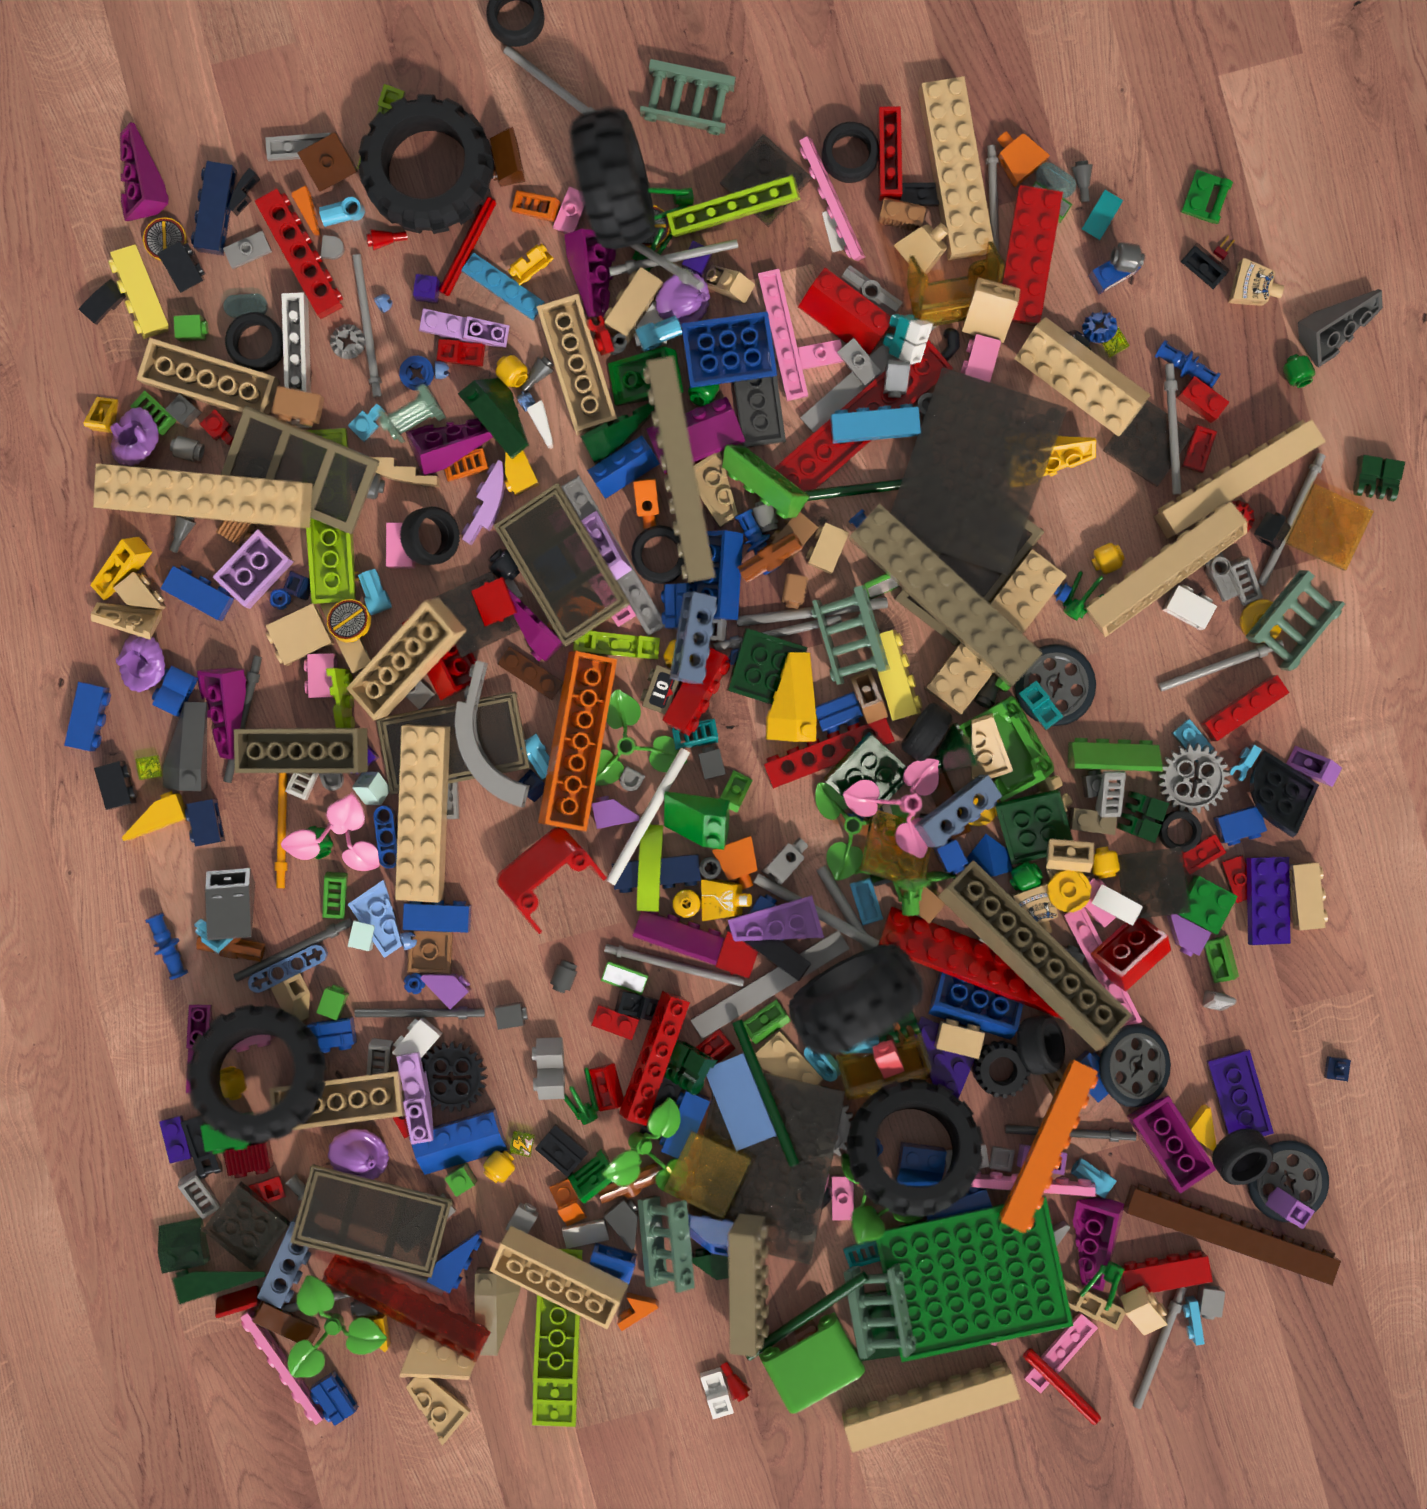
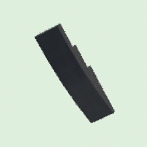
(780, 955)

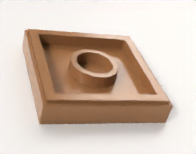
(431, 953)

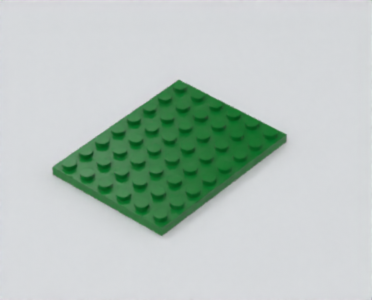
(976, 1279)

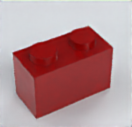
(1202, 399)

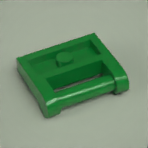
(1200, 193)
(589, 1178)

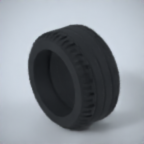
(518, 37)
(856, 130)
(235, 331)
(448, 530)
(640, 541)
(927, 732)
(1040, 1045)
(1242, 1156)

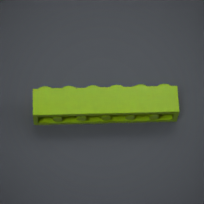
(733, 206)

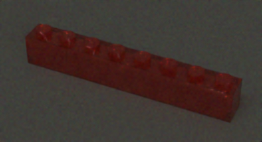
(407, 1306)

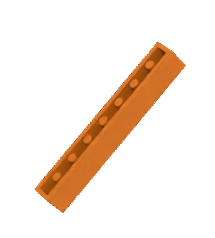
(1048, 1146)

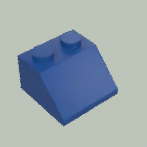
(920, 1164)
(614, 1261)

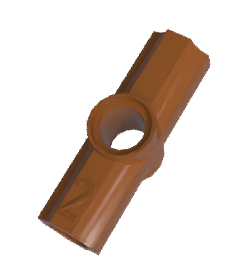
(770, 557)
(237, 949)
(645, 1179)

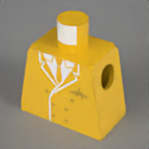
(722, 899)

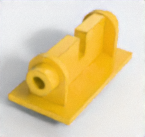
(538, 259)

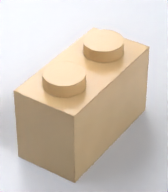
(828, 548)
(1069, 855)
(959, 1039)
(1144, 1310)

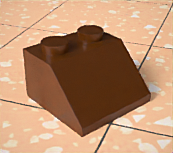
(507, 158)

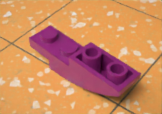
(198, 1023)

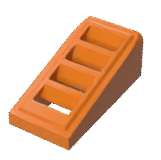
(305, 204)
(552, 211)
(476, 470)

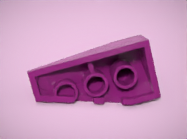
(144, 187)
(590, 269)
(443, 446)
(536, 633)

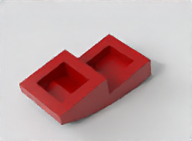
(460, 352)
(269, 1189)

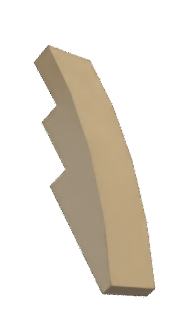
(389, 469)
(353, 652)
(1093, 1305)

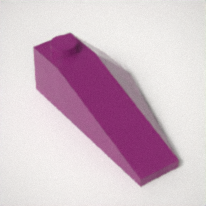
(225, 699)
(1096, 1231)

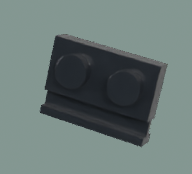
(561, 1150)

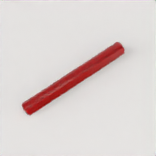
(467, 246)
(1061, 1386)

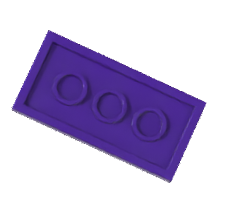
(1268, 900)
(1239, 1093)

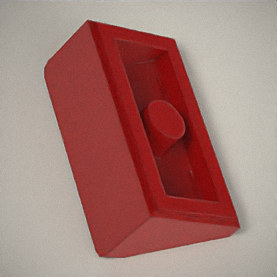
(717, 1046)
(606, 1087)
(237, 1301)

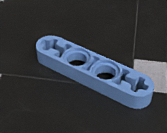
(287, 967)

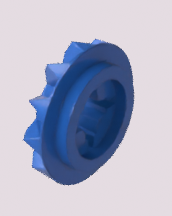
(1102, 334)
(416, 363)

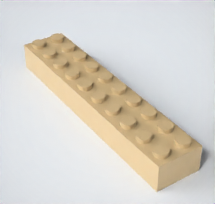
(203, 495)

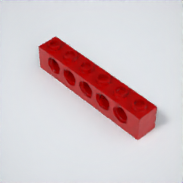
(269, 206)
(779, 777)
(654, 1058)

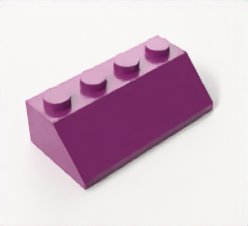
(708, 429)
(678, 936)
(1171, 1143)

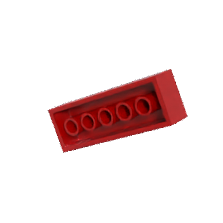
(1031, 249)

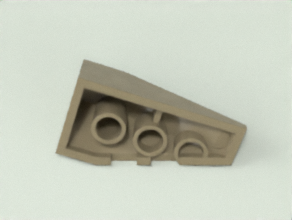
(494, 1306)

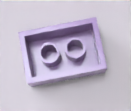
(253, 569)

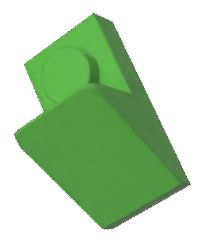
(736, 790)

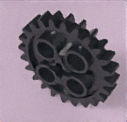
(451, 1056)

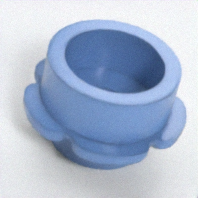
(525, 400)

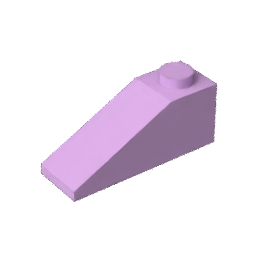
(607, 545)

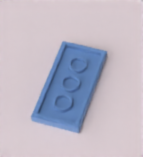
(740, 1102)

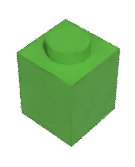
(190, 328)
(333, 1002)
(460, 1179)

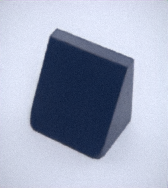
(298, 586)
(536, 785)

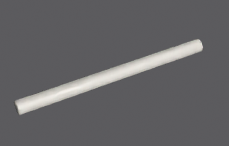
(647, 816)

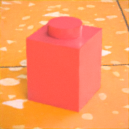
(888, 1058)

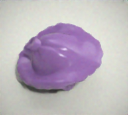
(682, 300)
(134, 437)
(141, 663)
(358, 1153)

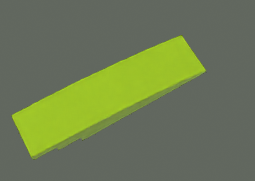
(330, 550)
(556, 1362)

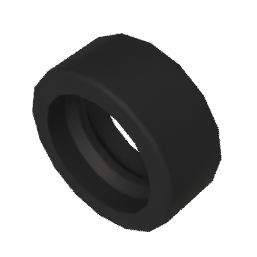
(1196, 828)

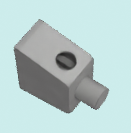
(779, 868)

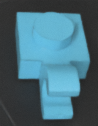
(364, 425)
(1248, 757)
(216, 945)

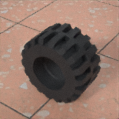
(1005, 1087)

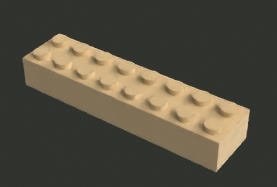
(955, 167)
(1244, 475)
(1167, 568)
(1019, 604)
(422, 813)
(929, 1406)

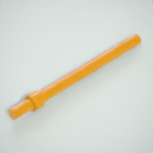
(281, 866)

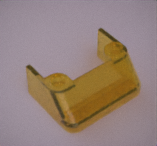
(950, 299)
(863, 1077)

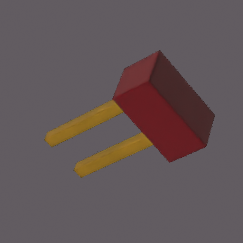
(1221, 253)

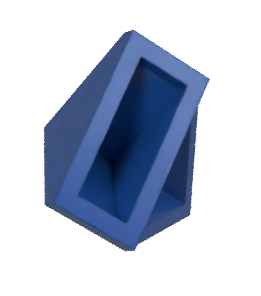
(991, 857)

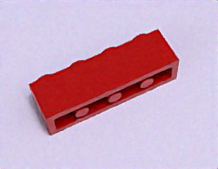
(889, 152)
(694, 698)
(1244, 708)
(1167, 1273)

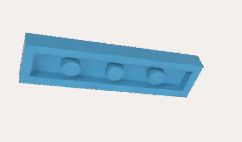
(502, 286)

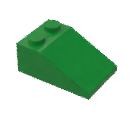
(629, 379)
(698, 818)

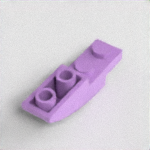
(464, 329)
(491, 495)
(417, 1098)

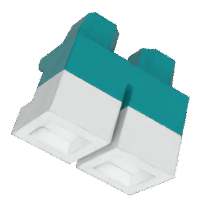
(909, 337)

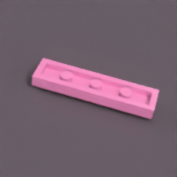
(1062, 1350)

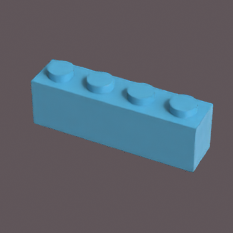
(875, 424)

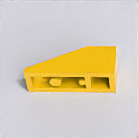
(519, 474)
(125, 559)
(160, 814)

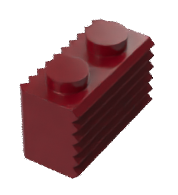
(255, 1158)

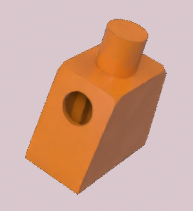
(1020, 157)
(646, 491)
(738, 861)

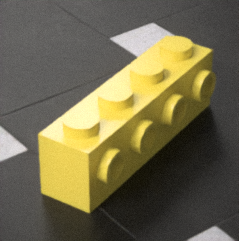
(138, 291)
(897, 682)

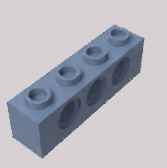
(685, 646)
(929, 826)
(272, 1290)

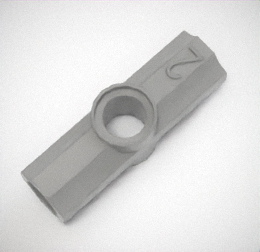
(882, 299)
(1223, 581)

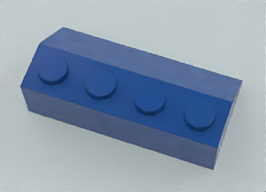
(726, 557)
(461, 1142)

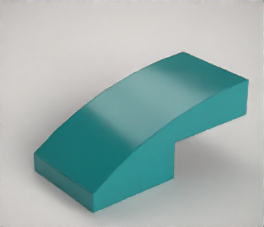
(1102, 214)
(1040, 705)

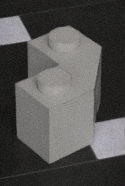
(550, 1068)

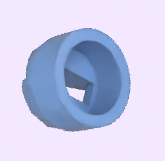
(382, 303)
(440, 370)
(406, 940)

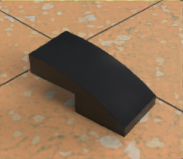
(239, 198)
(102, 301)
(636, 1005)

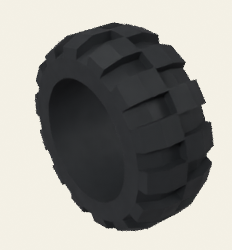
(405, 120)
(612, 178)
(856, 999)
(220, 1038)
(957, 1121)

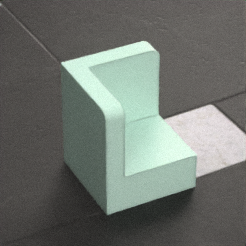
(371, 788)
(361, 936)

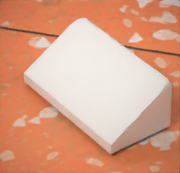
(585, 1233)

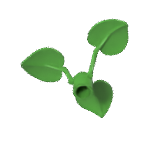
(626, 711)
(843, 858)
(910, 898)
(625, 1169)
(865, 1220)
(363, 1332)

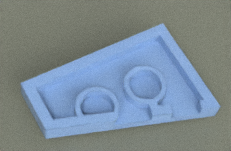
(376, 909)

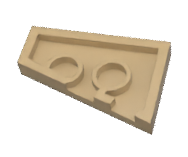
(715, 489)
(130, 619)
(988, 748)
(784, 1060)
(438, 1405)

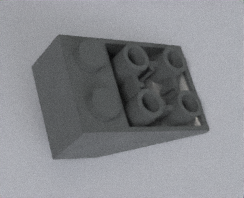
(229, 903)

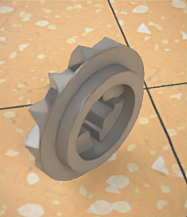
(351, 350)

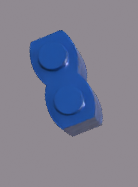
(174, 691)

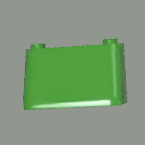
(1026, 752)
(814, 1365)

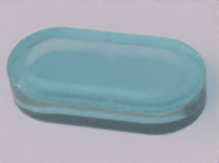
(1055, 179)
(241, 304)

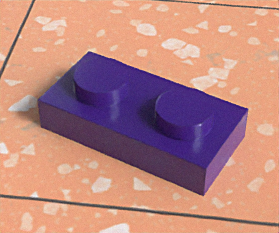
(175, 1139)

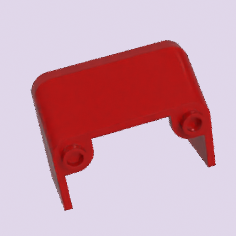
(537, 865)

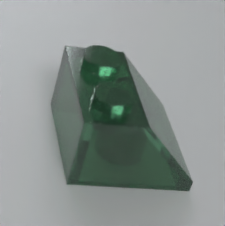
(182, 1245)

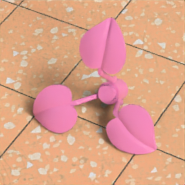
(922, 778)
(343, 817)

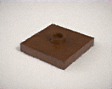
(327, 161)

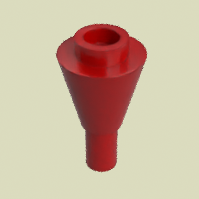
(379, 238)
(737, 1387)

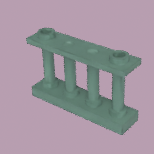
(702, 80)
(411, 414)
(1274, 616)
(871, 640)
(653, 1243)
(863, 1322)

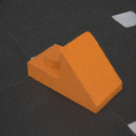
(568, 1202)
(641, 1307)

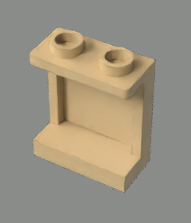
(991, 309)
(299, 634)

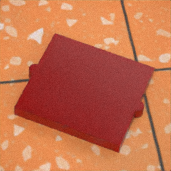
(494, 601)
(736, 957)

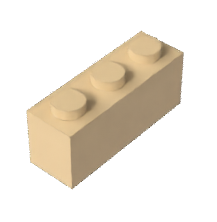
(1307, 896)

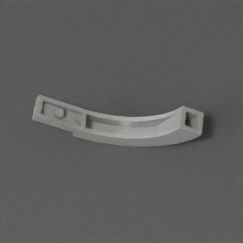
(471, 749)

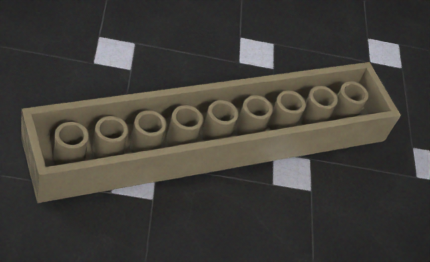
(680, 469)
(945, 595)
(1035, 956)

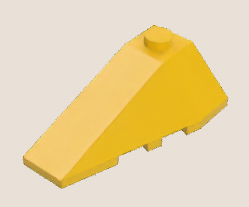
(1070, 453)
(793, 706)

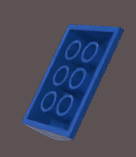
(729, 349)
(975, 1006)

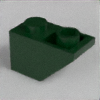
(712, 1264)

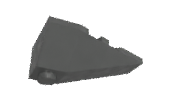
(1331, 327)
(187, 756)

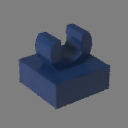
(1337, 1068)

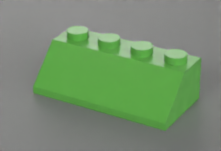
(764, 481)
(1114, 756)

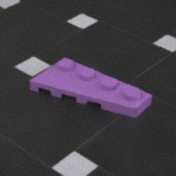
(784, 921)

